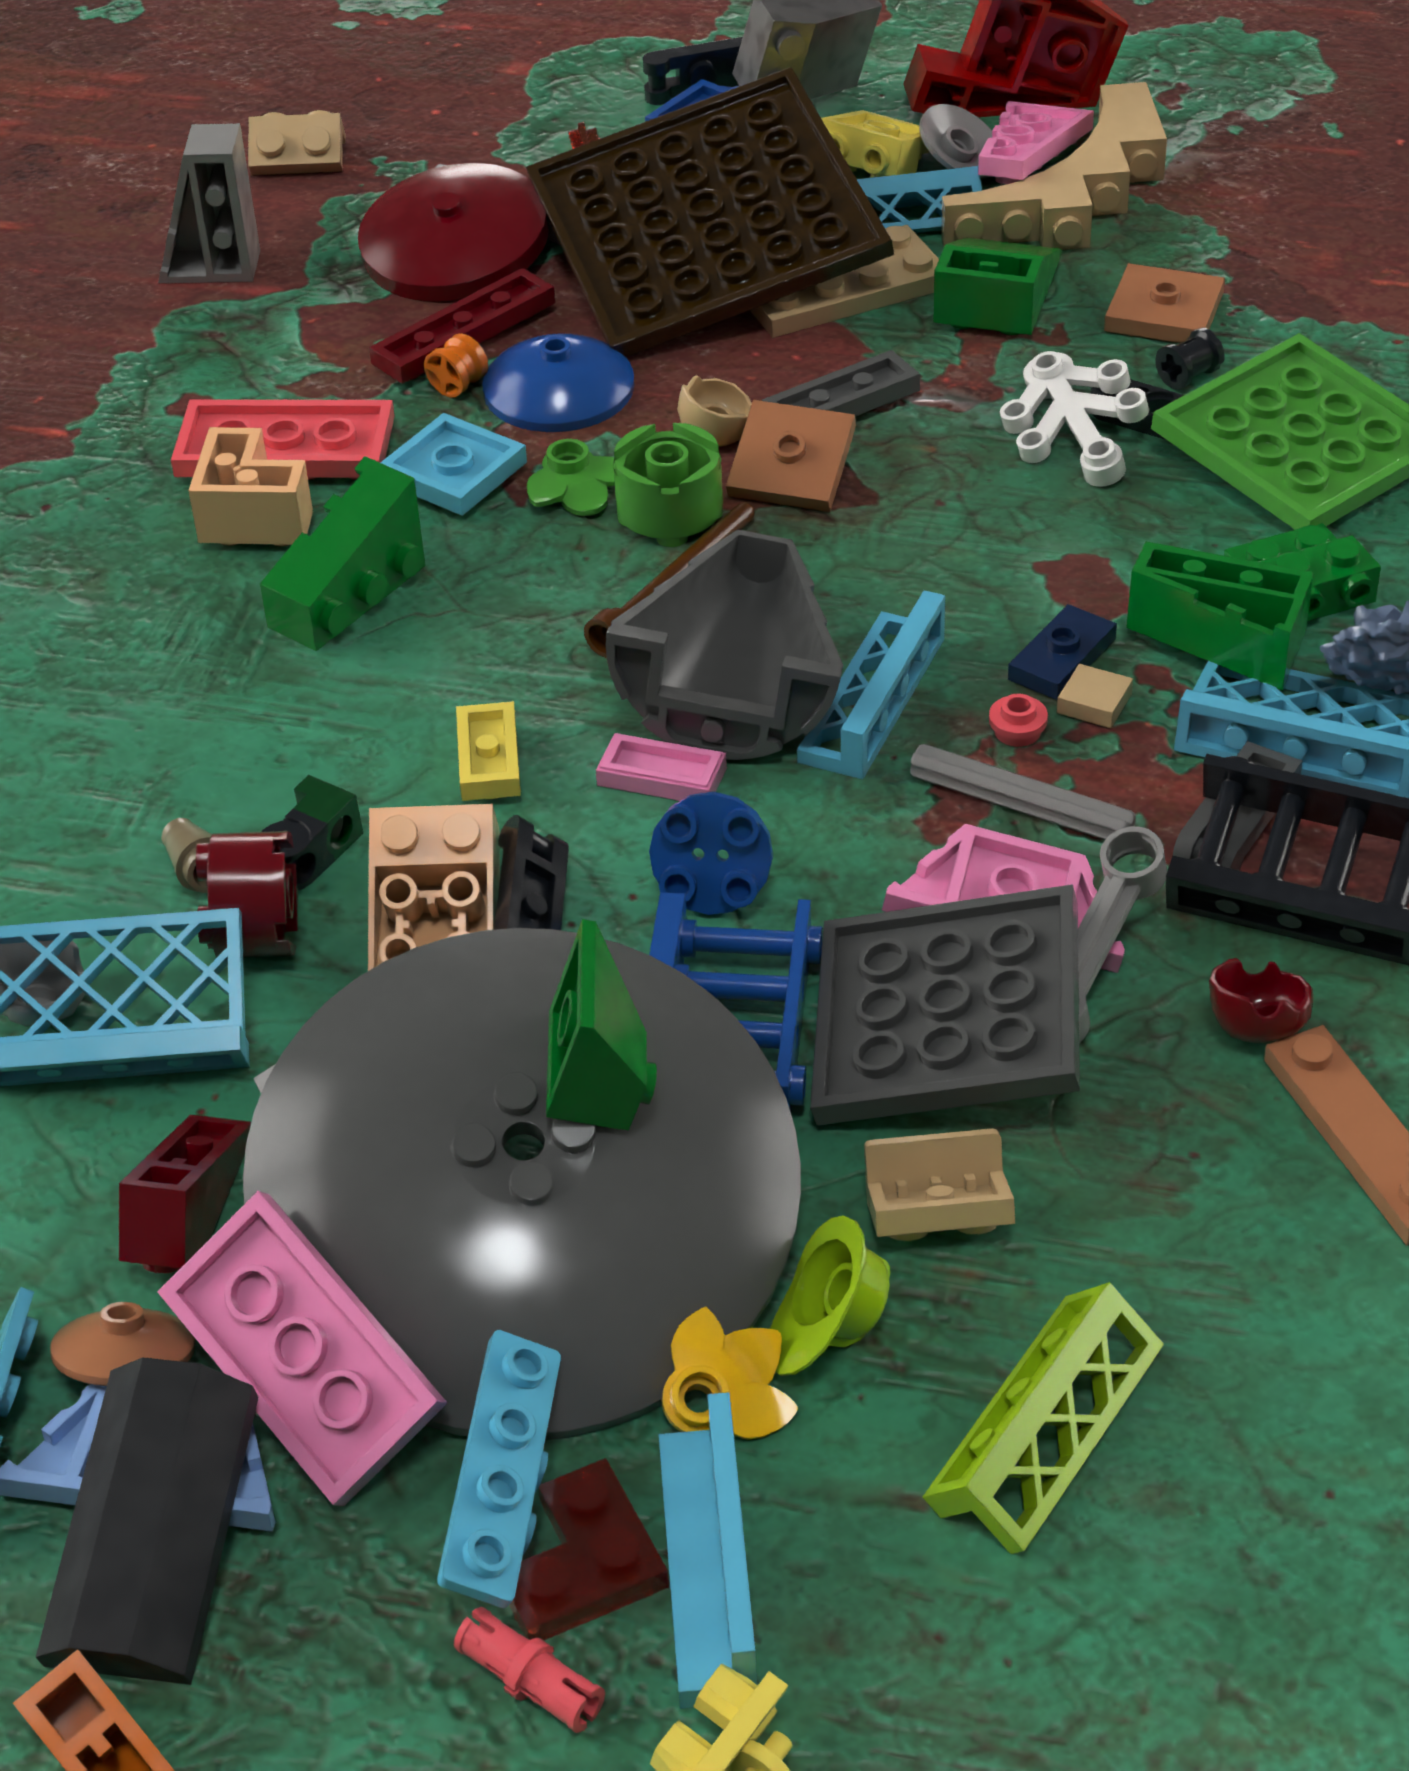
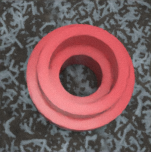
(1018, 719)

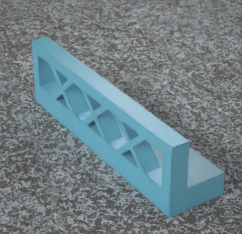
(916, 190)
(886, 694)
(706, 1552)

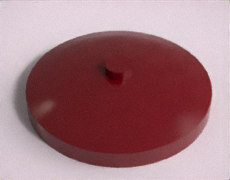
(452, 231)

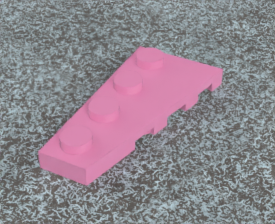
(1030, 138)

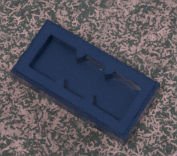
(1057, 650)

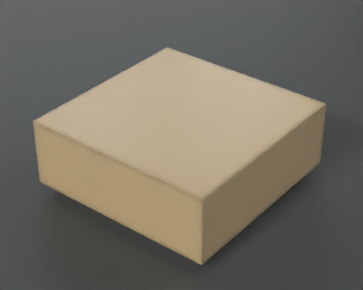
(1094, 695)

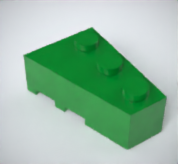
(350, 560)
(1221, 609)

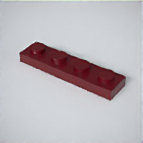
(477, 315)

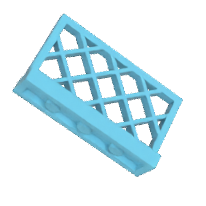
(1331, 743)
(131, 1049)

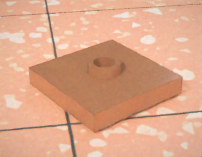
(1163, 303)
(791, 455)

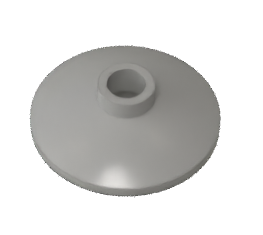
(954, 136)

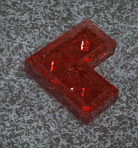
(601, 1561)

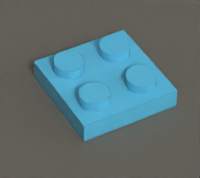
(457, 462)

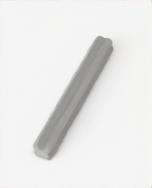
(1019, 792)

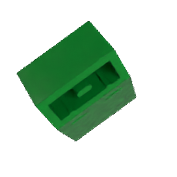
(992, 284)

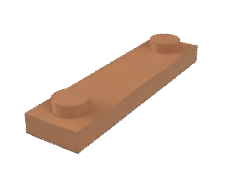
(1348, 1117)

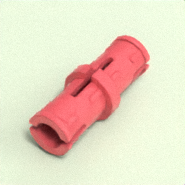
(529, 1669)

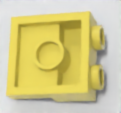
(876, 142)

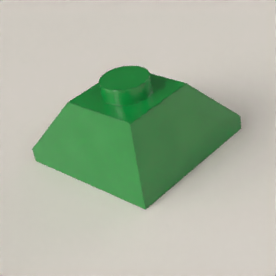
(596, 1041)

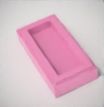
(659, 768)

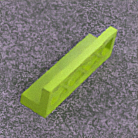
(1025, 1404)

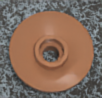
(116, 1336)

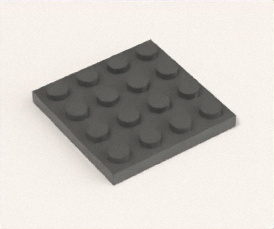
(948, 1006)

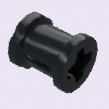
(1186, 360)

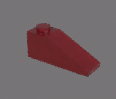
(179, 1192)

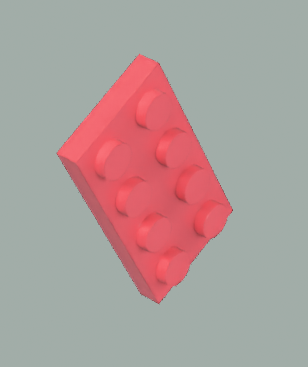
(324, 433)

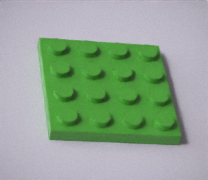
(1295, 433)

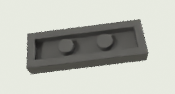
(856, 387)

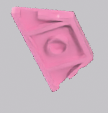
(992, 864)

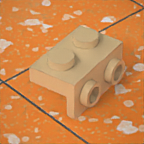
(296, 143)
(937, 1184)

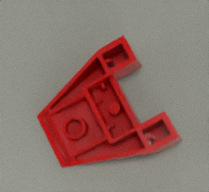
(1021, 54)

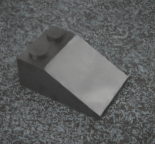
(816, 38)

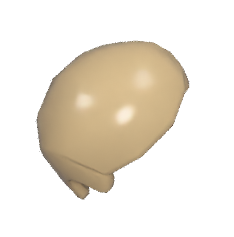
(715, 407)

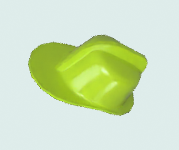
(833, 1295)

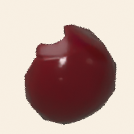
(1259, 1005)

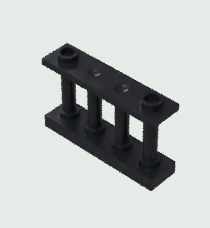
(1285, 908)

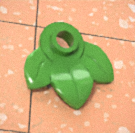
(572, 478)

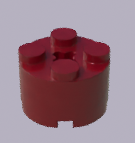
(250, 875)

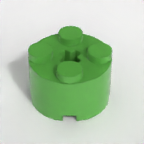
(668, 482)

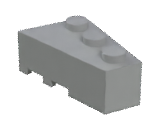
(213, 211)

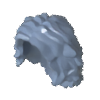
(1373, 649)

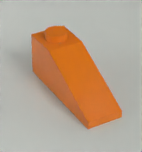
(87, 1722)

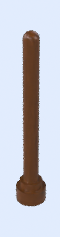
(736, 519)

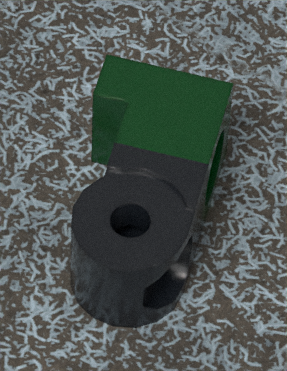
(317, 827)

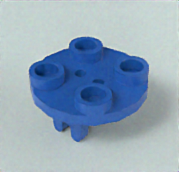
(712, 824)

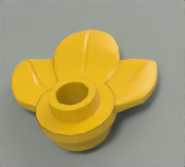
(722, 1364)

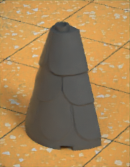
(729, 650)

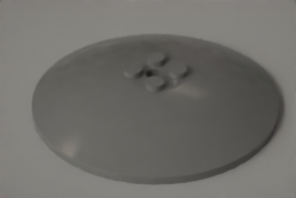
(395, 1168)

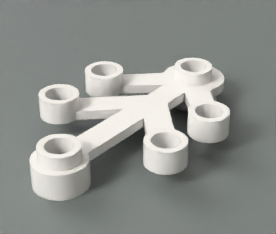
(1052, 376)

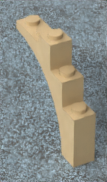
(1090, 182)

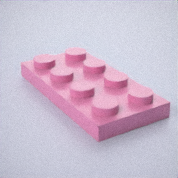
(307, 1345)

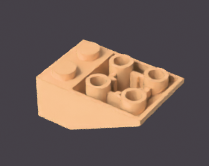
(430, 875)

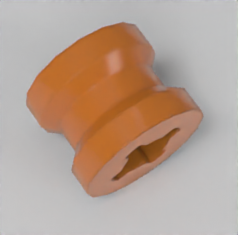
(456, 365)

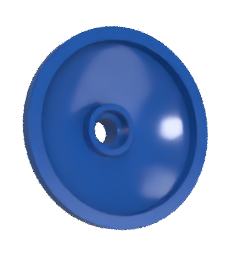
(558, 383)

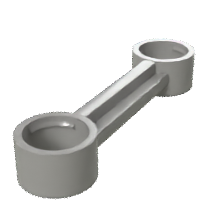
(1114, 903)

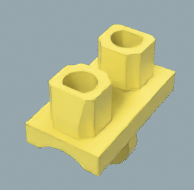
(743, 1714)

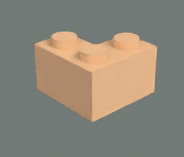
(246, 497)

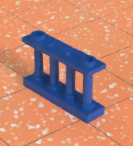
(679, 938)

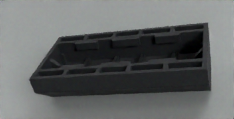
(150, 1521)

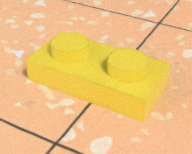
(488, 751)

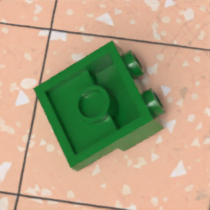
(1341, 567)

